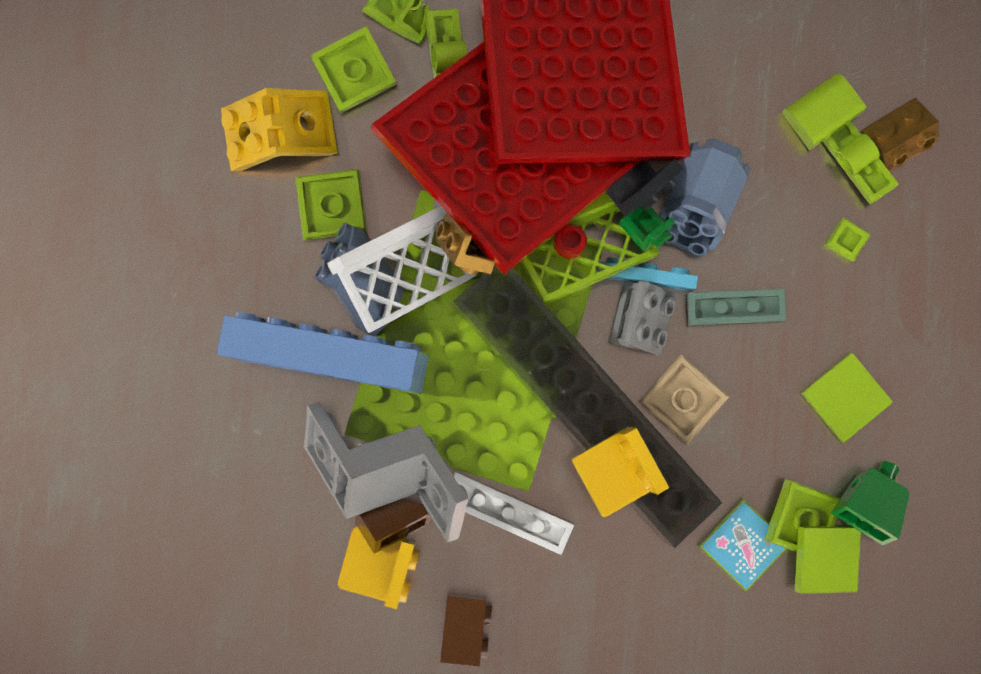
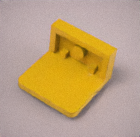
(378, 574)

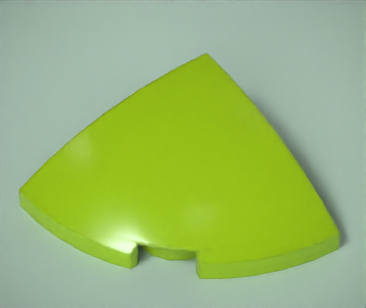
(400, 16)

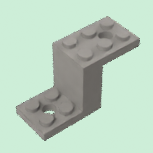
(385, 472)

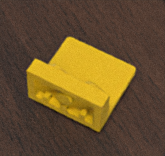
(619, 471)

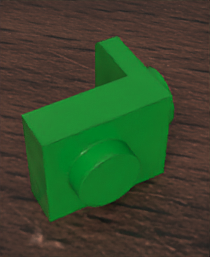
(647, 228)

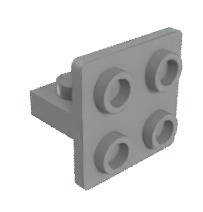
(643, 317)

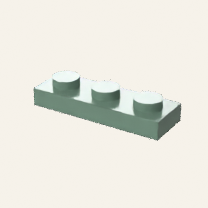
(736, 307)

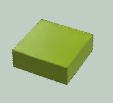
(847, 239)

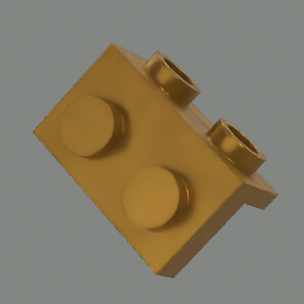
(903, 133)
(460, 248)

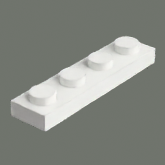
(515, 515)

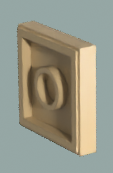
(683, 399)

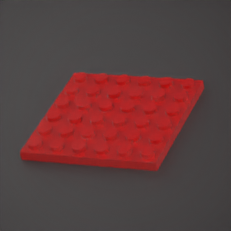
(583, 81)
(449, 147)

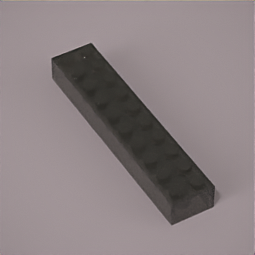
(579, 393)

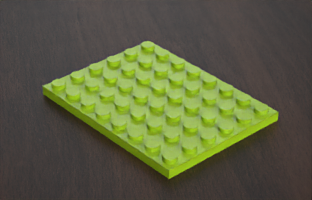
(469, 398)

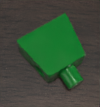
(875, 503)

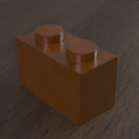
(464, 628)

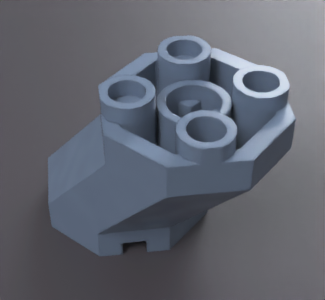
(705, 195)
(345, 241)

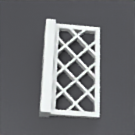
(384, 247)

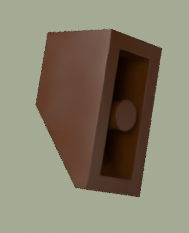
(391, 523)

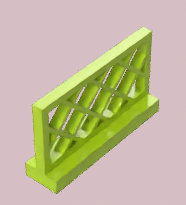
(593, 214)

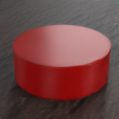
(570, 241)

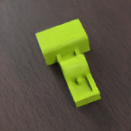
(444, 38)
(827, 117)

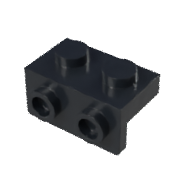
(641, 186)

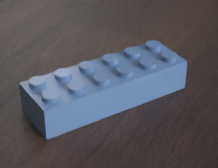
(323, 354)

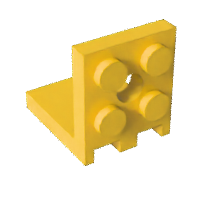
(276, 126)

